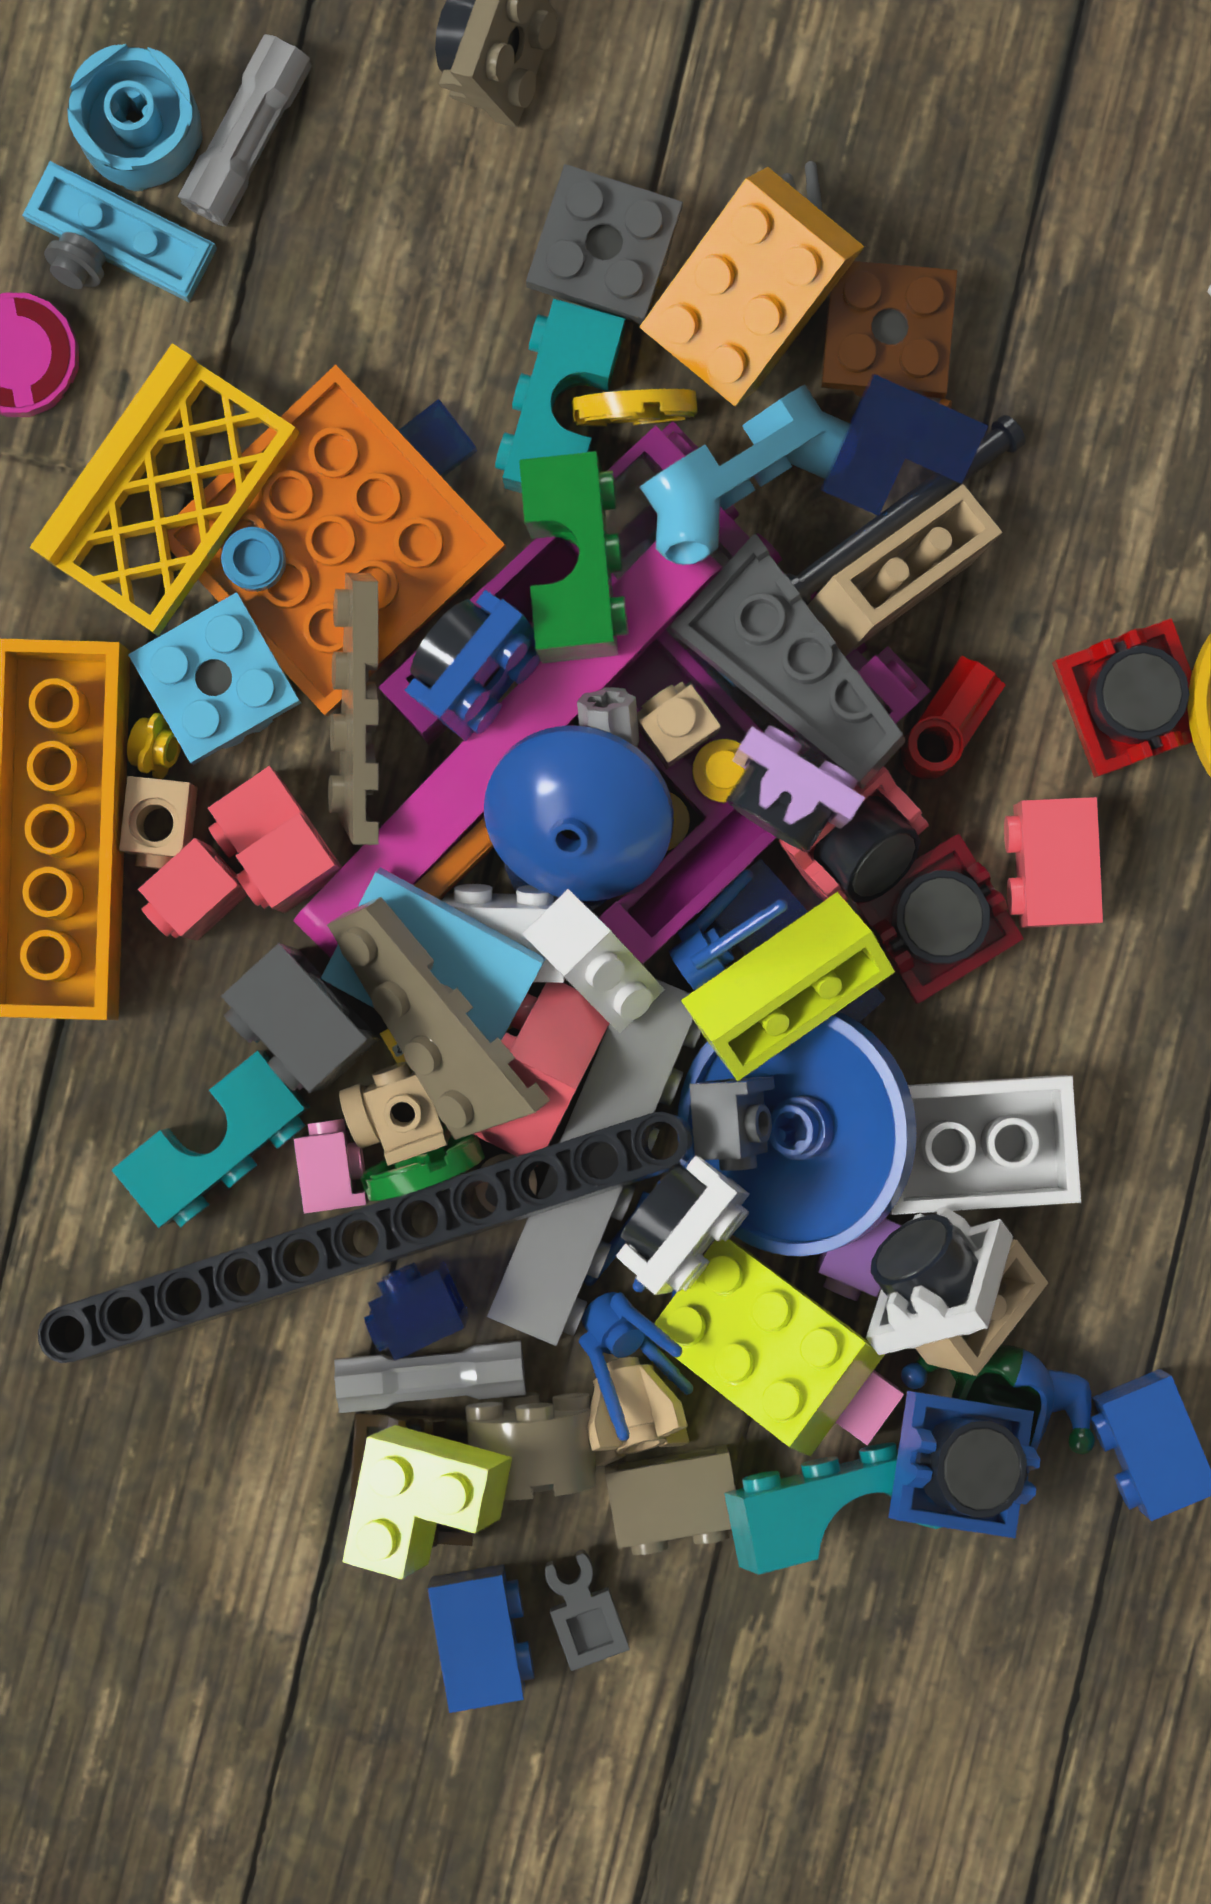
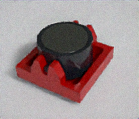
(1128, 696)

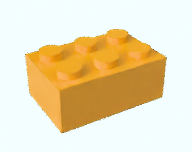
(751, 285)

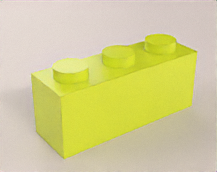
(788, 985)

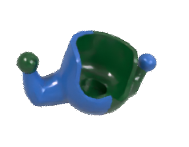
(1021, 1382)

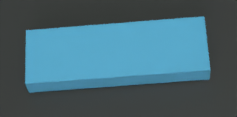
(122, 230)

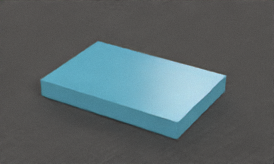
(466, 954)

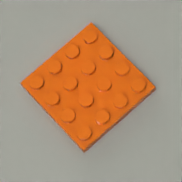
(341, 504)

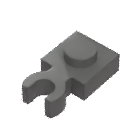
(587, 1619)

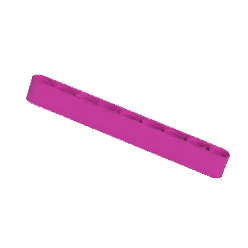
(454, 794)

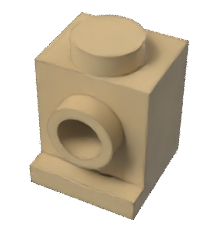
(676, 723)
(402, 1139)

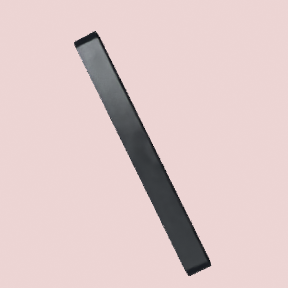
(334, 1240)

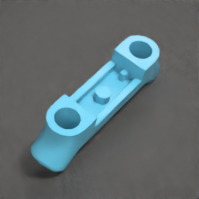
(695, 487)

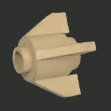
(649, 1409)

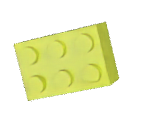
(768, 1346)

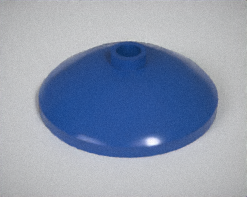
(586, 785)

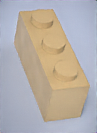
(904, 569)

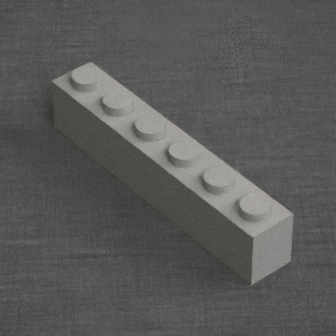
(565, 1243)

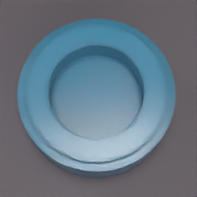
(253, 559)

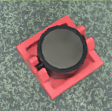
(869, 850)

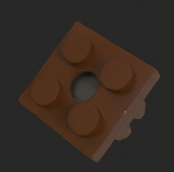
(892, 326)

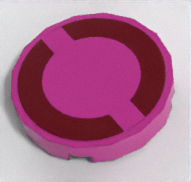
(35, 355)

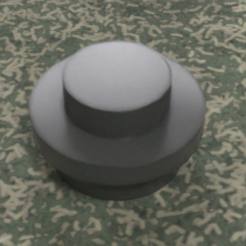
(75, 261)

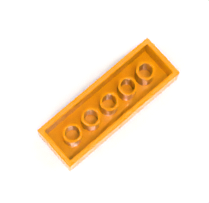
(62, 826)

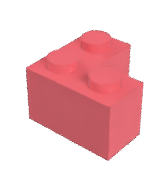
(275, 842)
(554, 1051)

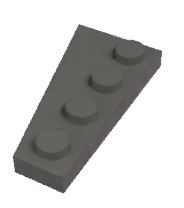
(781, 656)

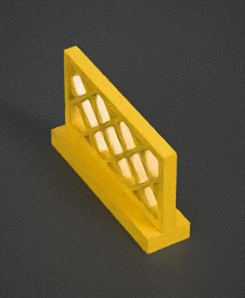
(117, 472)

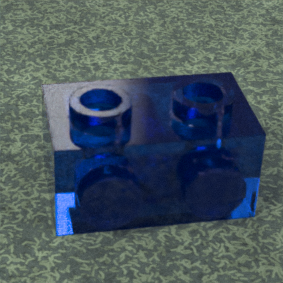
(415, 1309)

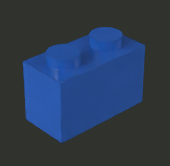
(1153, 1444)
(478, 1637)

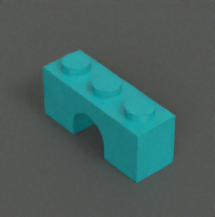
(573, 350)
(173, 1179)

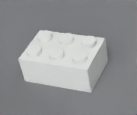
(993, 1145)

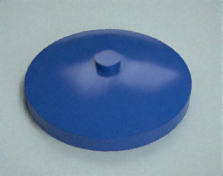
(835, 1142)

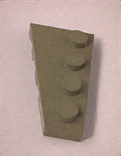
(357, 612)
(430, 1023)

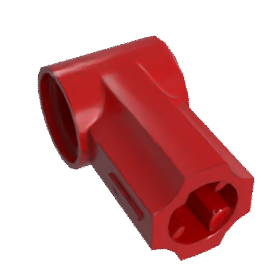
(952, 716)

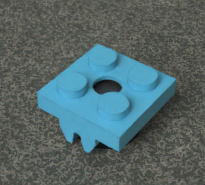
(215, 679)

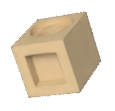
(145, 796)

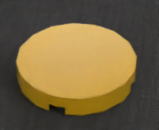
(634, 407)

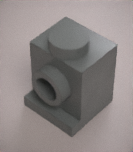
(731, 1120)

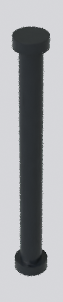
(1005, 436)

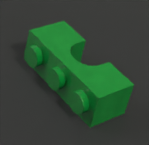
(569, 500)

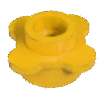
(153, 746)

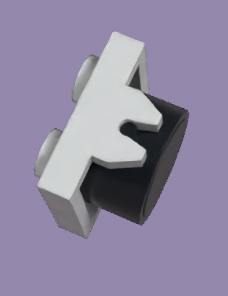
(679, 1224)
(936, 1280)

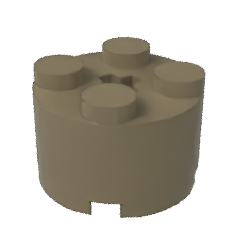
(544, 1440)

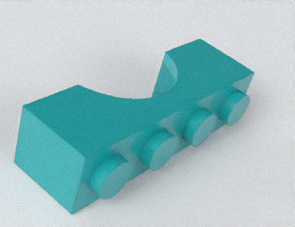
(784, 1519)

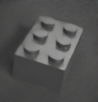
(298, 1019)

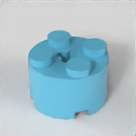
(153, 86)

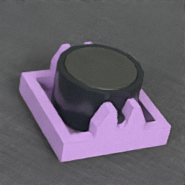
(788, 792)

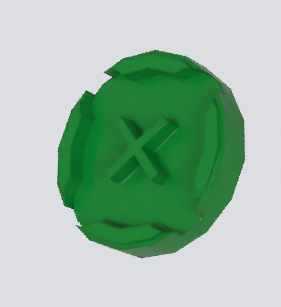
(422, 1170)

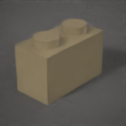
(670, 1499)

